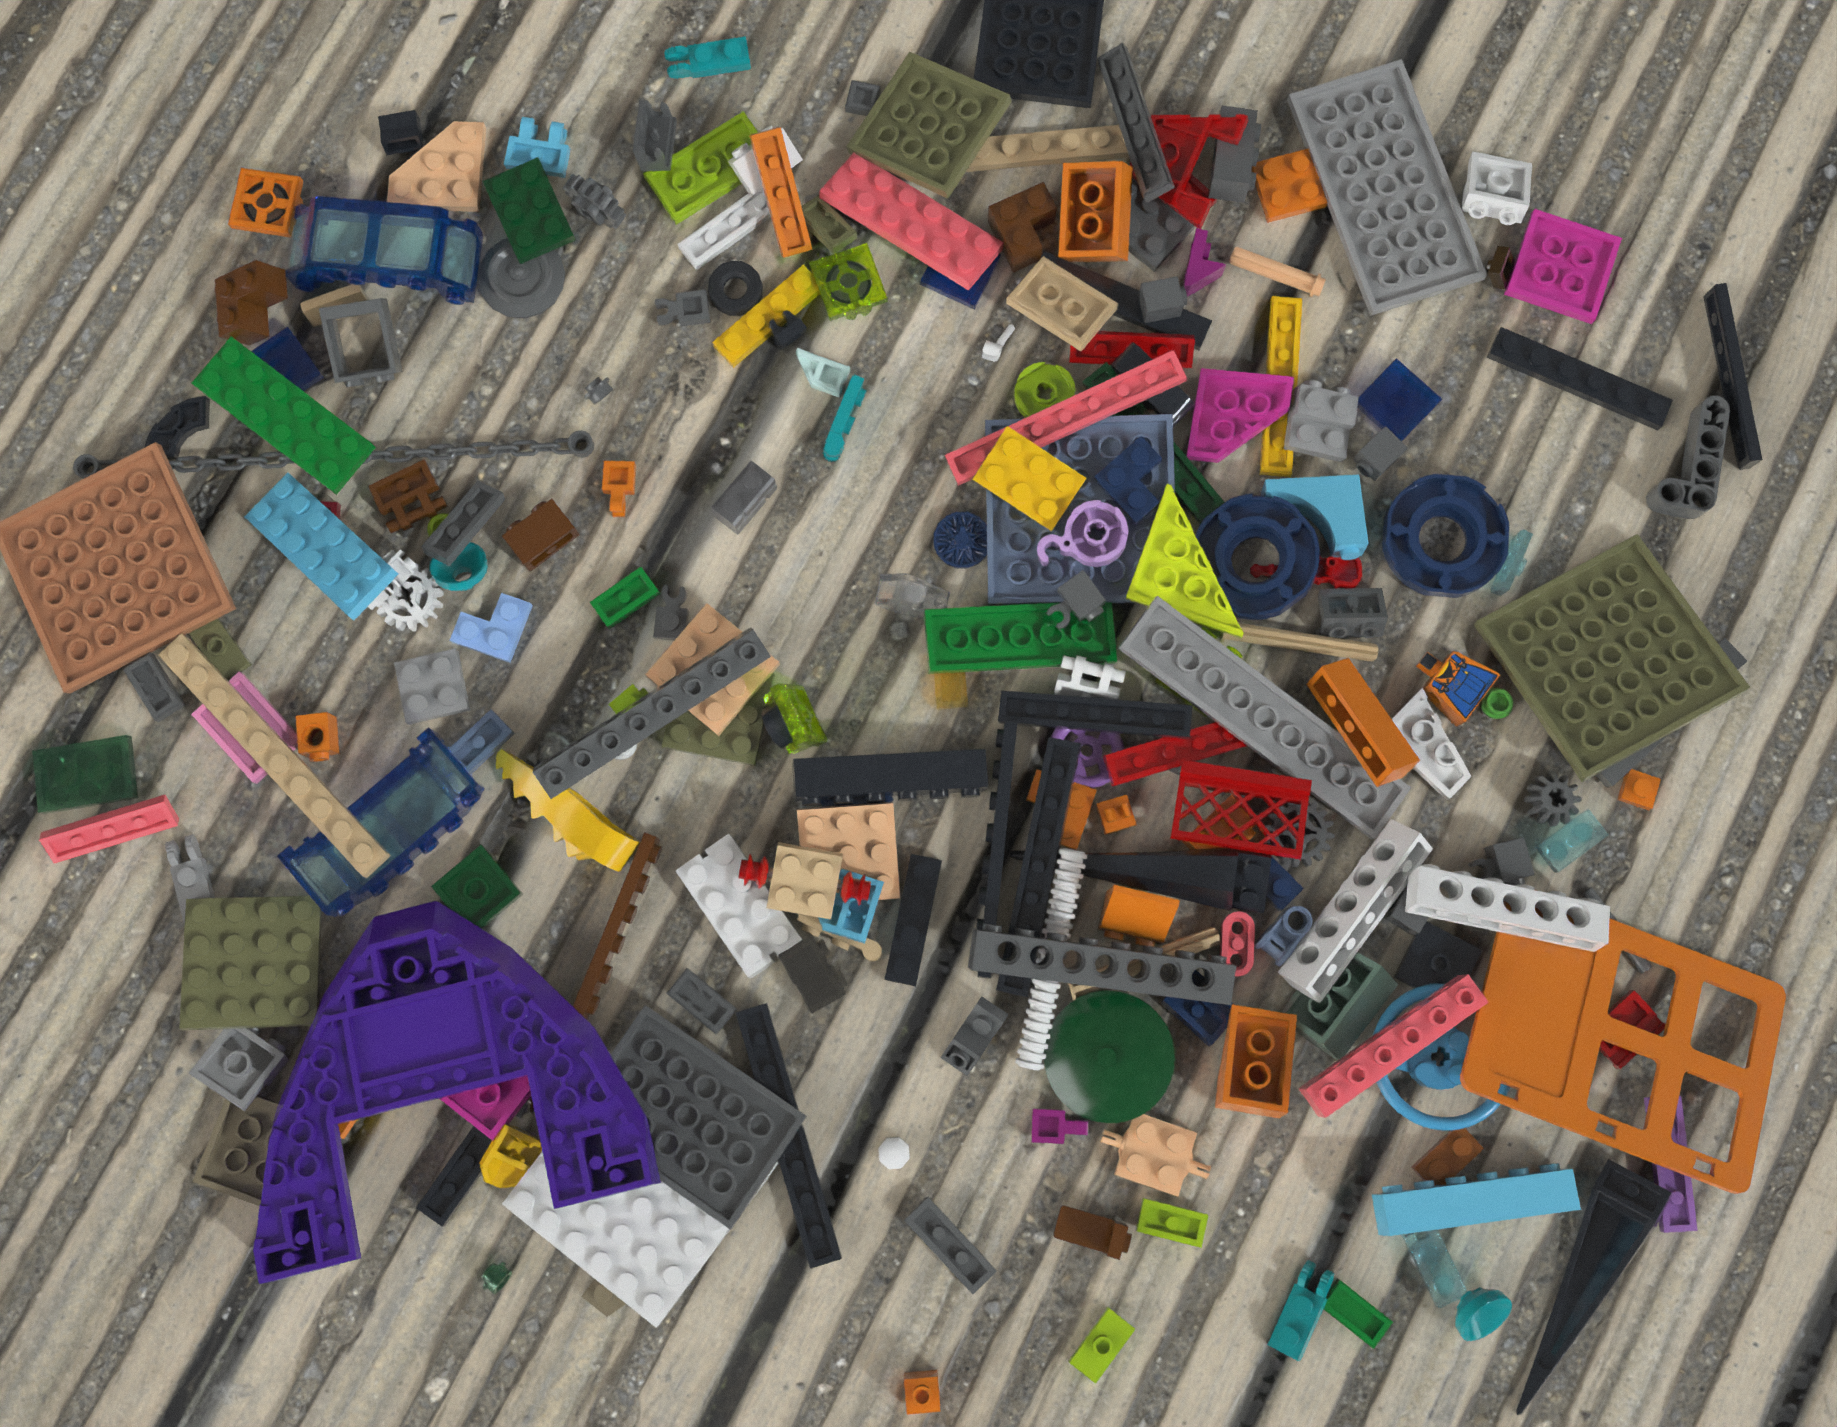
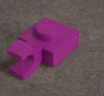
(1051, 1126)

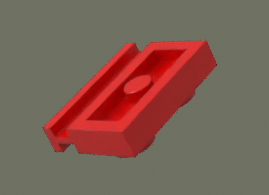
(1636, 1012)

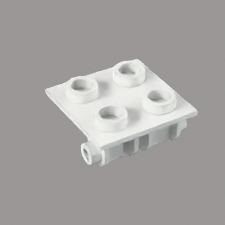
(405, 570)

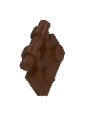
(404, 488)

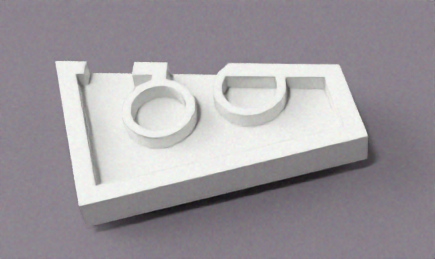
(1438, 756)

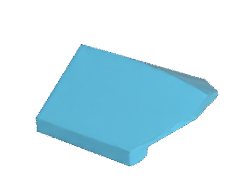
(849, 918)

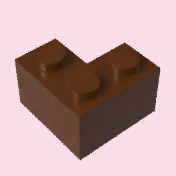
(1016, 221)
(244, 300)

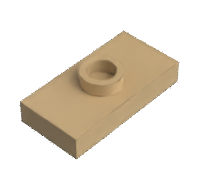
(344, 295)

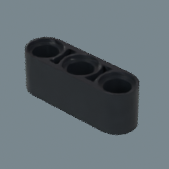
(1171, 401)

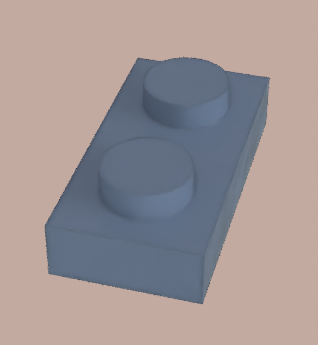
(481, 741)

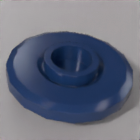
(961, 540)

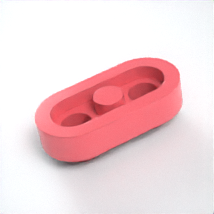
(1238, 944)

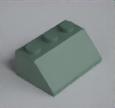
(1345, 1009)

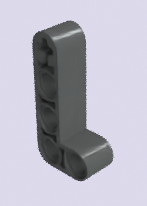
(1695, 456)

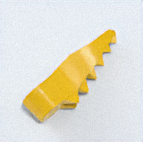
(573, 818)

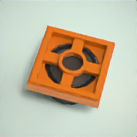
(263, 205)

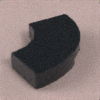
(180, 424)

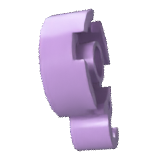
(1077, 542)

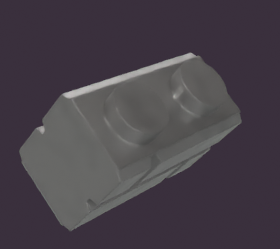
(744, 497)

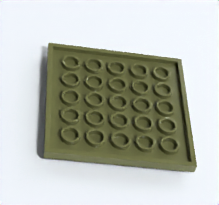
(1610, 657)

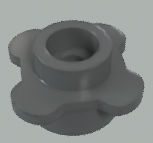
(598, 390)

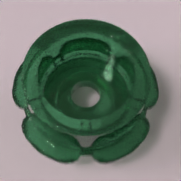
(496, 1277)

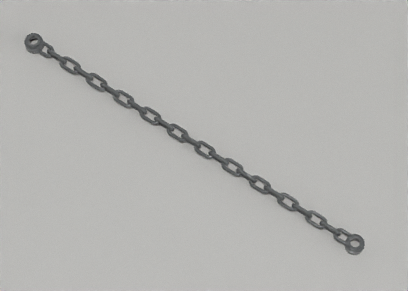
(85, 461)

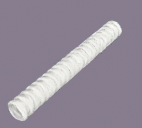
(1045, 991)

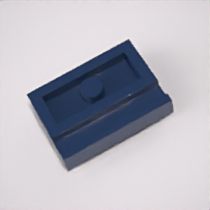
(1203, 1018)

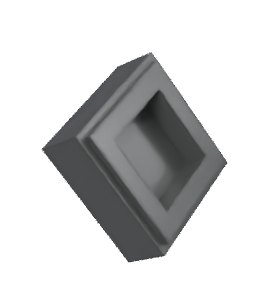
(862, 97)

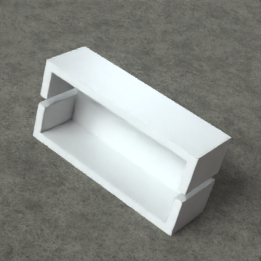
(736, 909)

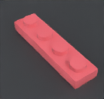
(109, 829)

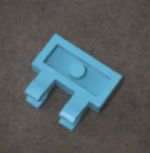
(552, 154)

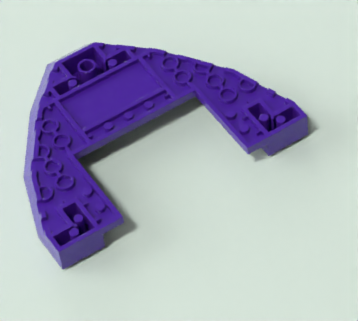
(424, 1016)

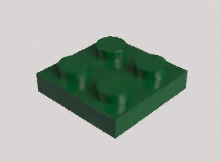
(477, 888)

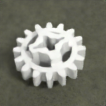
(419, 593)

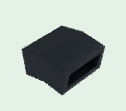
(400, 132)

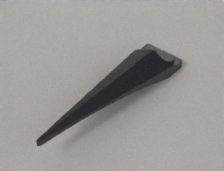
(1204, 876)
(1613, 1230)

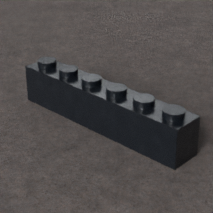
(889, 775)

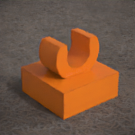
(1116, 814)

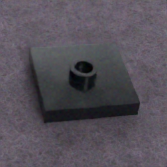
(1436, 958)

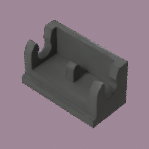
(654, 137)

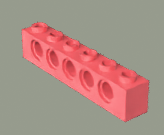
(1393, 1045)

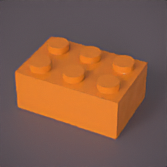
(1095, 211)

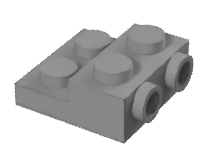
(1320, 420)
(240, 1065)

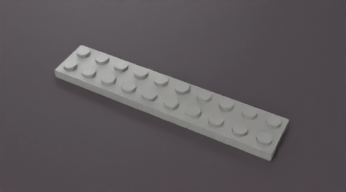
(1260, 715)

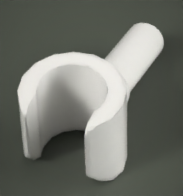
(992, 350)

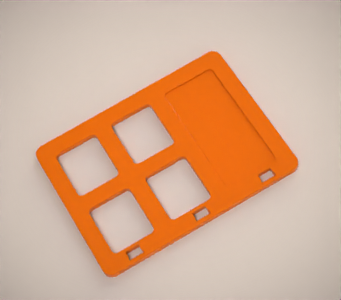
(1548, 1027)

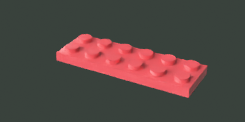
(911, 220)

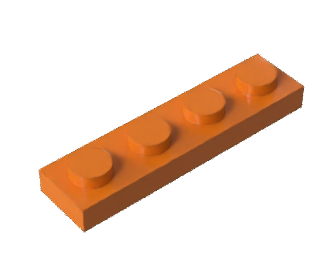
(780, 192)

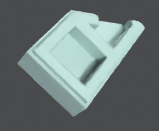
(823, 373)

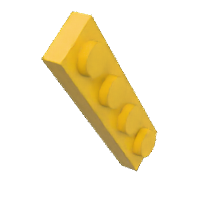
(754, 328)

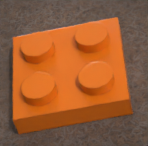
(1288, 185)

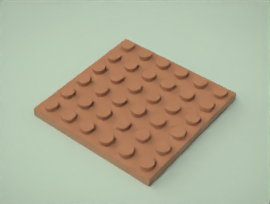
(113, 568)

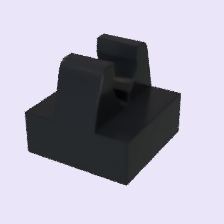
(785, 336)

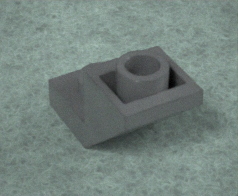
(974, 1036)

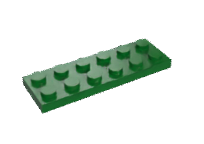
(283, 415)
(1013, 638)

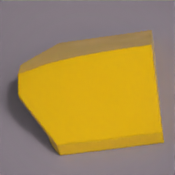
(509, 1156)

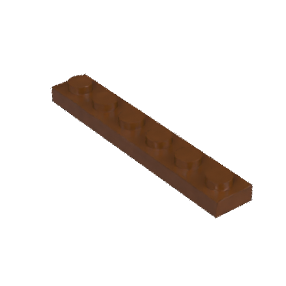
(622, 913)

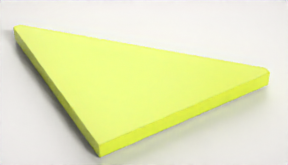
(1180, 572)

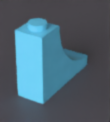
(1332, 505)

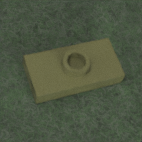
(827, 225)
(220, 648)

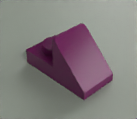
(1199, 269)

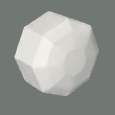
(894, 1153)

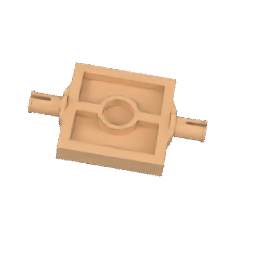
(1155, 1154)

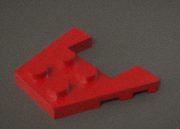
(1181, 144)

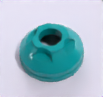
(470, 560)
(1481, 1313)

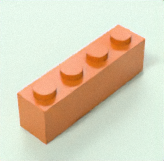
(1362, 722)

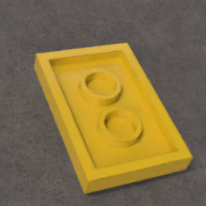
(1029, 478)

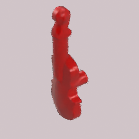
(1331, 570)

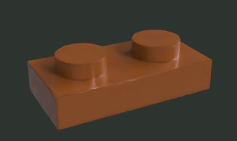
(1447, 1156)

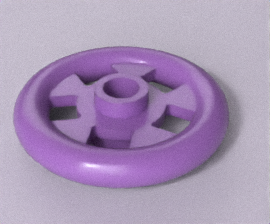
(1105, 738)

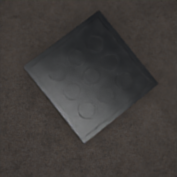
(1040, 49)

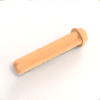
(1277, 271)

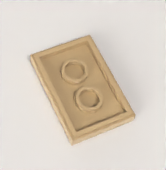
(1062, 303)

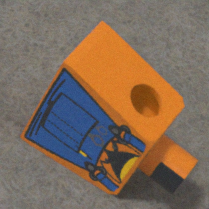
(1456, 684)

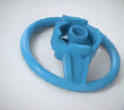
(1428, 1074)

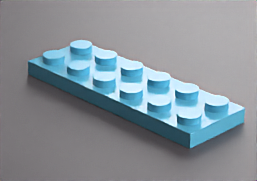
(321, 546)

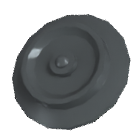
(520, 288)

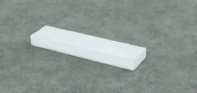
(725, 229)

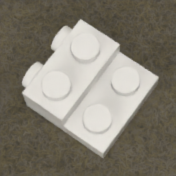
(1497, 188)

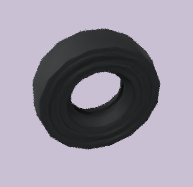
(732, 270)

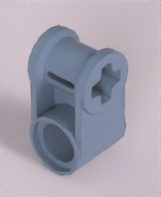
(1283, 935)

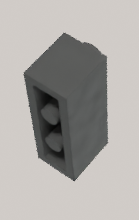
(1232, 164)

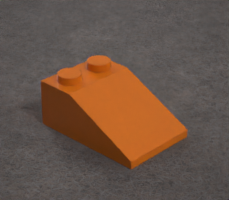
(1136, 915)
(1256, 1062)

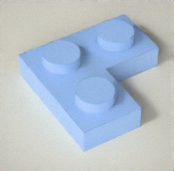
(500, 634)

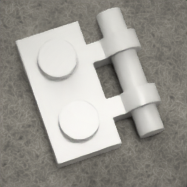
(1076, 686)

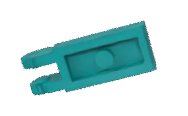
(709, 58)
(843, 420)
(1301, 1313)

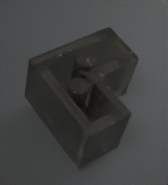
(813, 973)

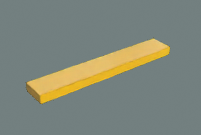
(1283, 361)

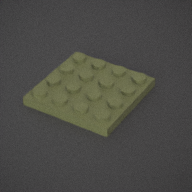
(929, 124)
(250, 962)

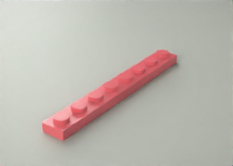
(1076, 411)

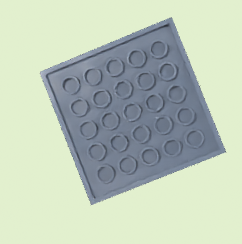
(1013, 537)

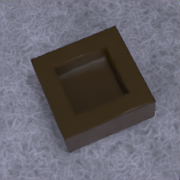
(1500, 267)

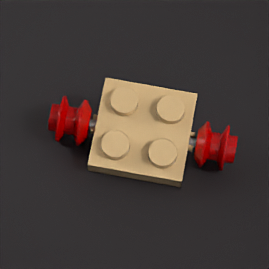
(804, 880)

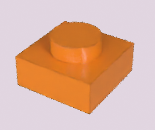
(1639, 789)

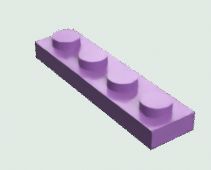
(1680, 1210)

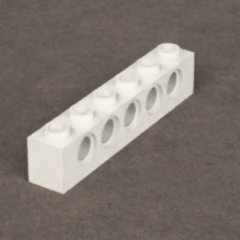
(1425, 899)
(1355, 910)

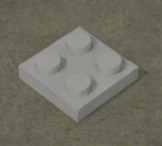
(432, 686)

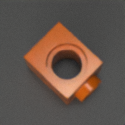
(306, 728)
(922, 1392)

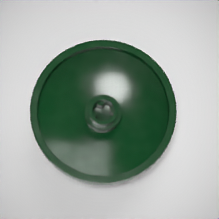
(1109, 1056)

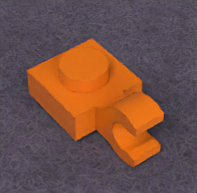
(618, 481)

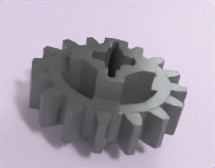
(594, 201)
(1315, 833)

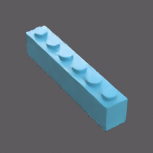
(1475, 1201)

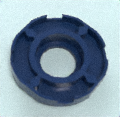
(1468, 505)
(1280, 525)

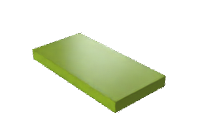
(701, 170)

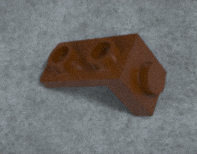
(1092, 1231)

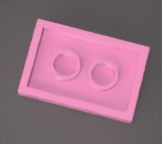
(230, 744)

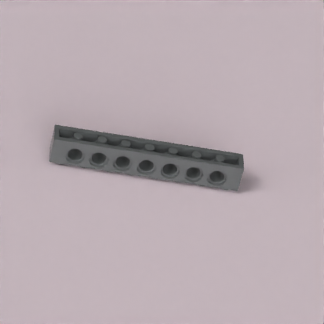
(650, 713)
(1215, 987)

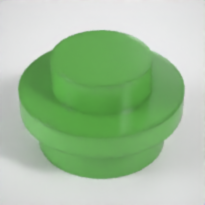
(1497, 703)

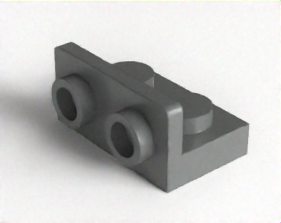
(1352, 612)

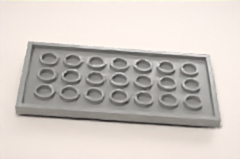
(1386, 187)

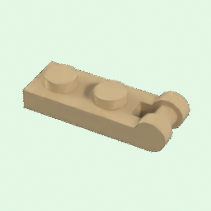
(871, 949)

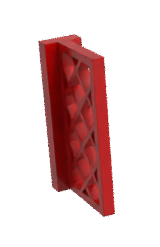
(1251, 785)

